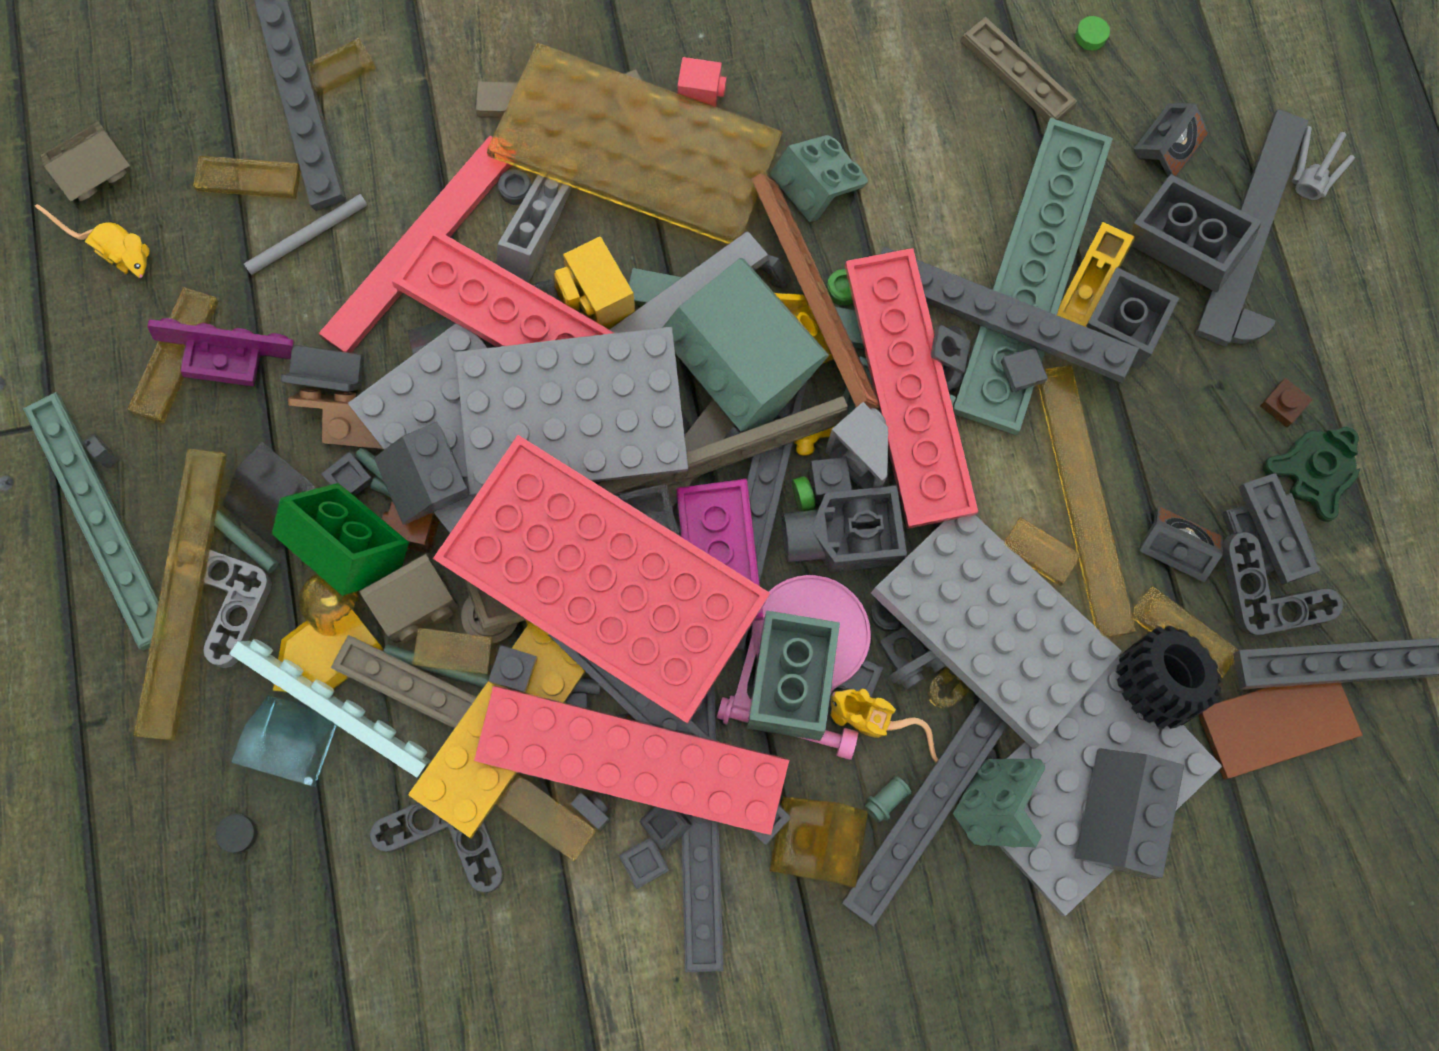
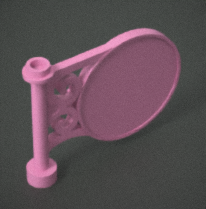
(818, 599)

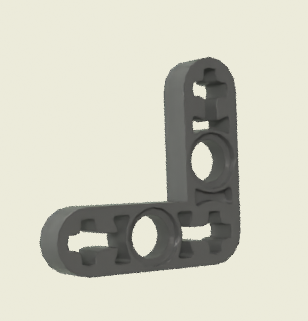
(1269, 607)
(439, 825)

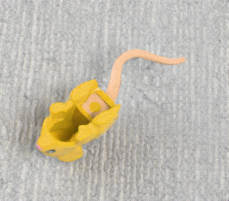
(112, 245)
(871, 715)

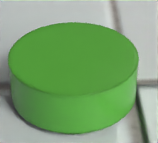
(1092, 33)
(839, 288)
(803, 494)

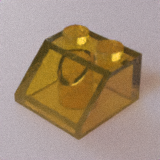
(820, 841)

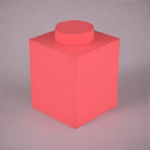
(701, 80)

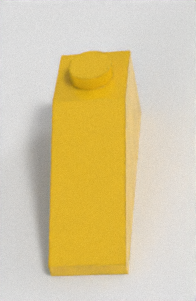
(1094, 273)

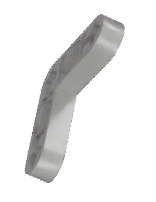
(237, 597)

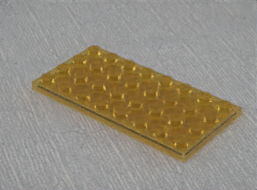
(635, 144)

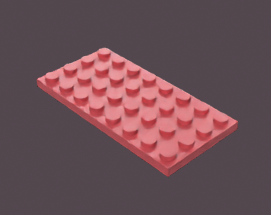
(602, 578)

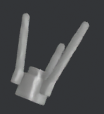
(1314, 181)

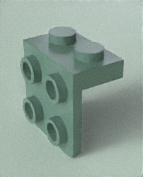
(816, 173)
(996, 800)

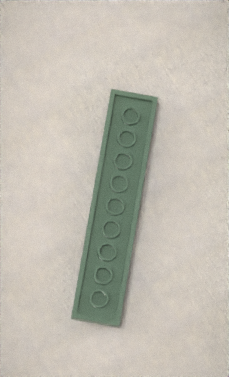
(1035, 264)

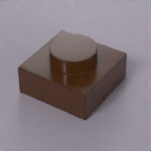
(1286, 402)

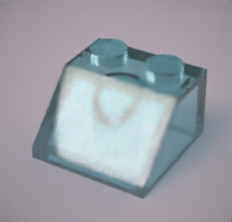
(285, 741)

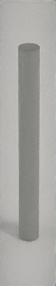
(305, 234)

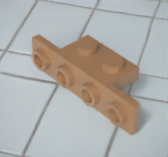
(339, 420)

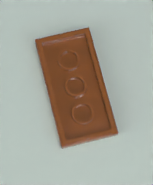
(1277, 725)

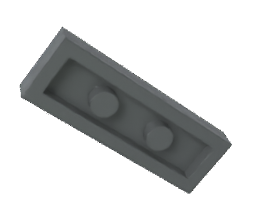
(1279, 529)

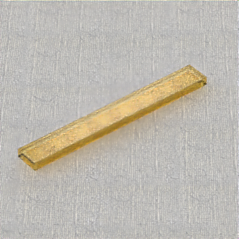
(1085, 503)
(180, 595)

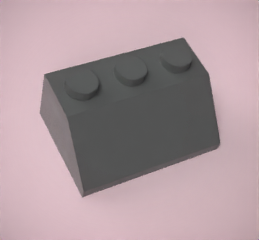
(1130, 812)

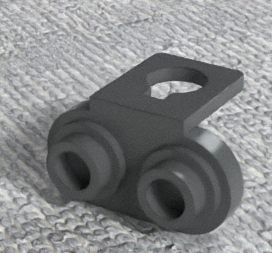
(951, 349)
(909, 673)

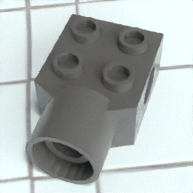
(848, 530)

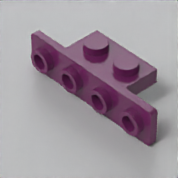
(220, 353)

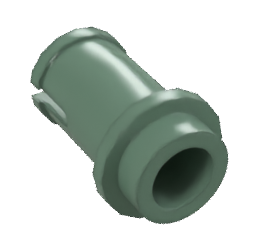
(887, 799)

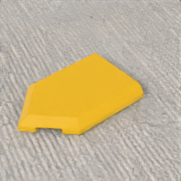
(317, 652)

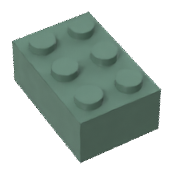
(793, 675)

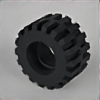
(1168, 677)

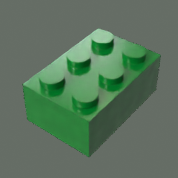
(339, 537)

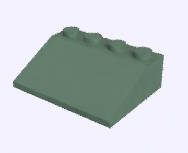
(744, 346)

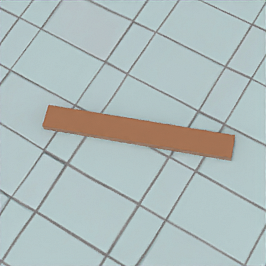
(815, 292)

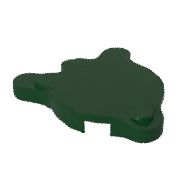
(1321, 468)

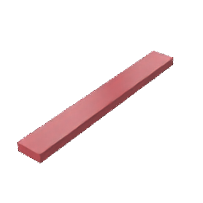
(444, 214)

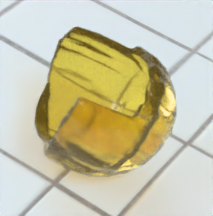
(323, 605)

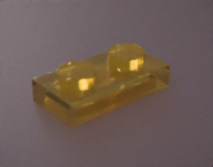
(452, 651)

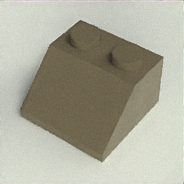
(85, 162)
(410, 599)

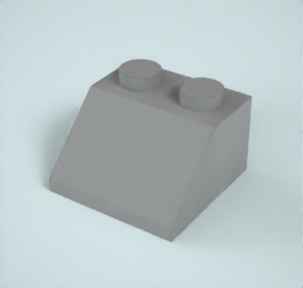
(864, 441)

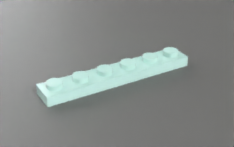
(321, 699)

